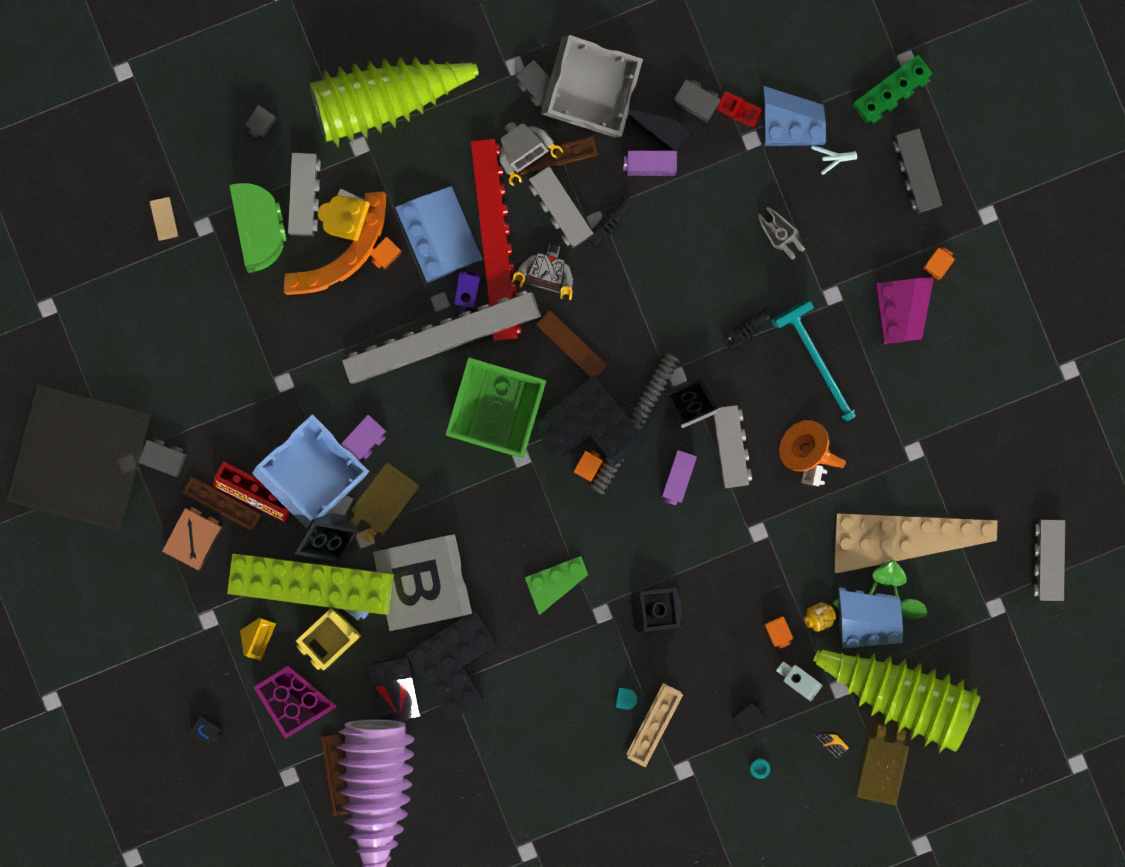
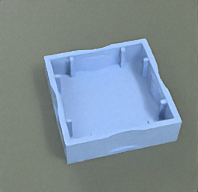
(310, 472)

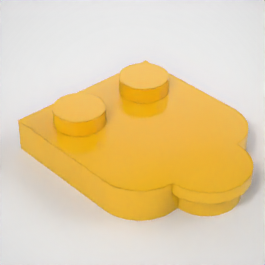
(344, 216)

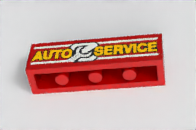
(249, 491)

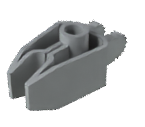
(781, 233)

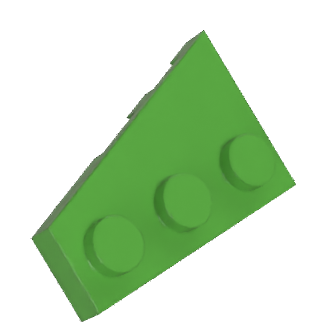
(554, 582)

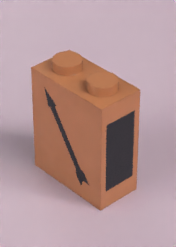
(192, 538)

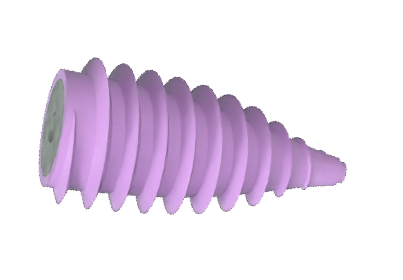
(375, 785)

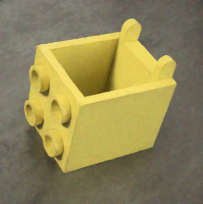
(333, 634)

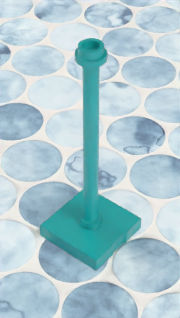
(793, 317)

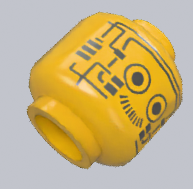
(819, 617)

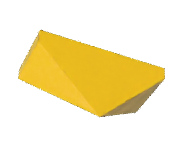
(256, 638)

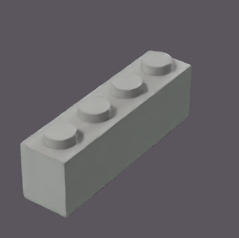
(303, 194)
(560, 207)
(730, 447)
(1050, 560)

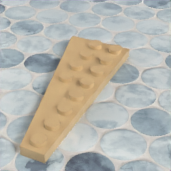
(878, 539)

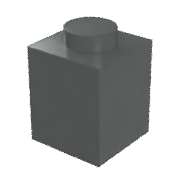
(260, 122)

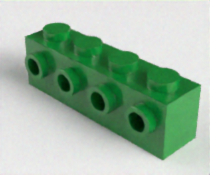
(892, 89)

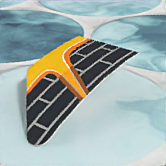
(832, 744)

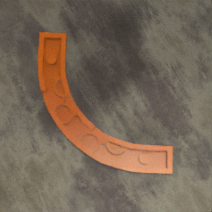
(350, 260)

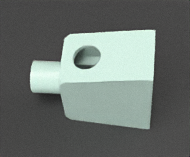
(807, 686)

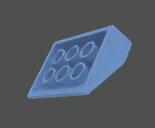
(439, 233)

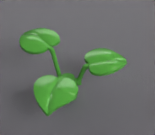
(892, 574)

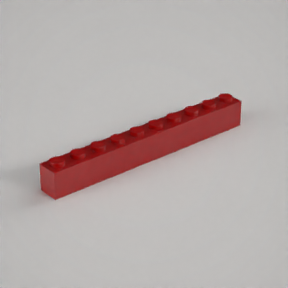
(493, 228)

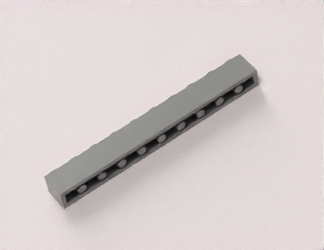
(442, 337)

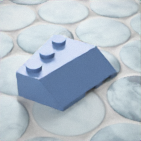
(792, 120)
(869, 619)

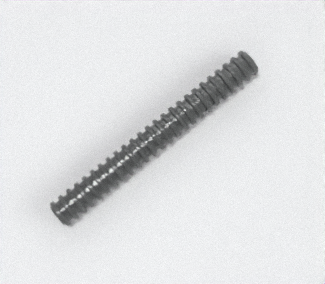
(638, 416)

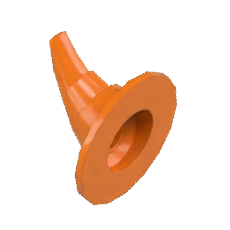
(807, 446)

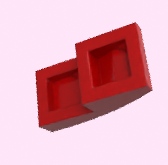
(739, 109)

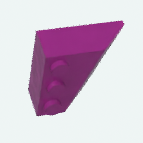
(902, 309)
(292, 701)

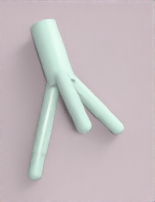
(834, 156)

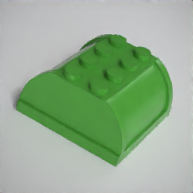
(258, 225)
(495, 408)

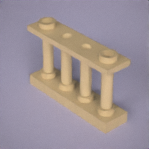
(654, 725)

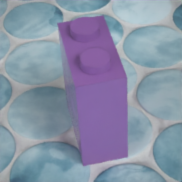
(650, 163)
(678, 477)

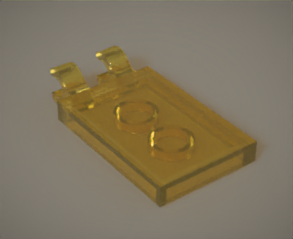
(383, 500)
(883, 768)

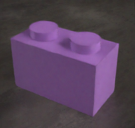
(364, 438)

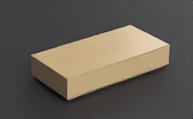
(164, 218)

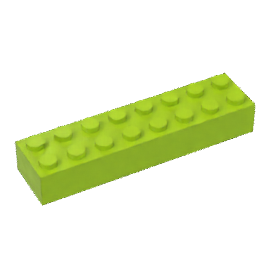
(310, 584)

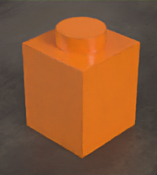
(385, 253)
(939, 263)
(588, 465)
(779, 632)

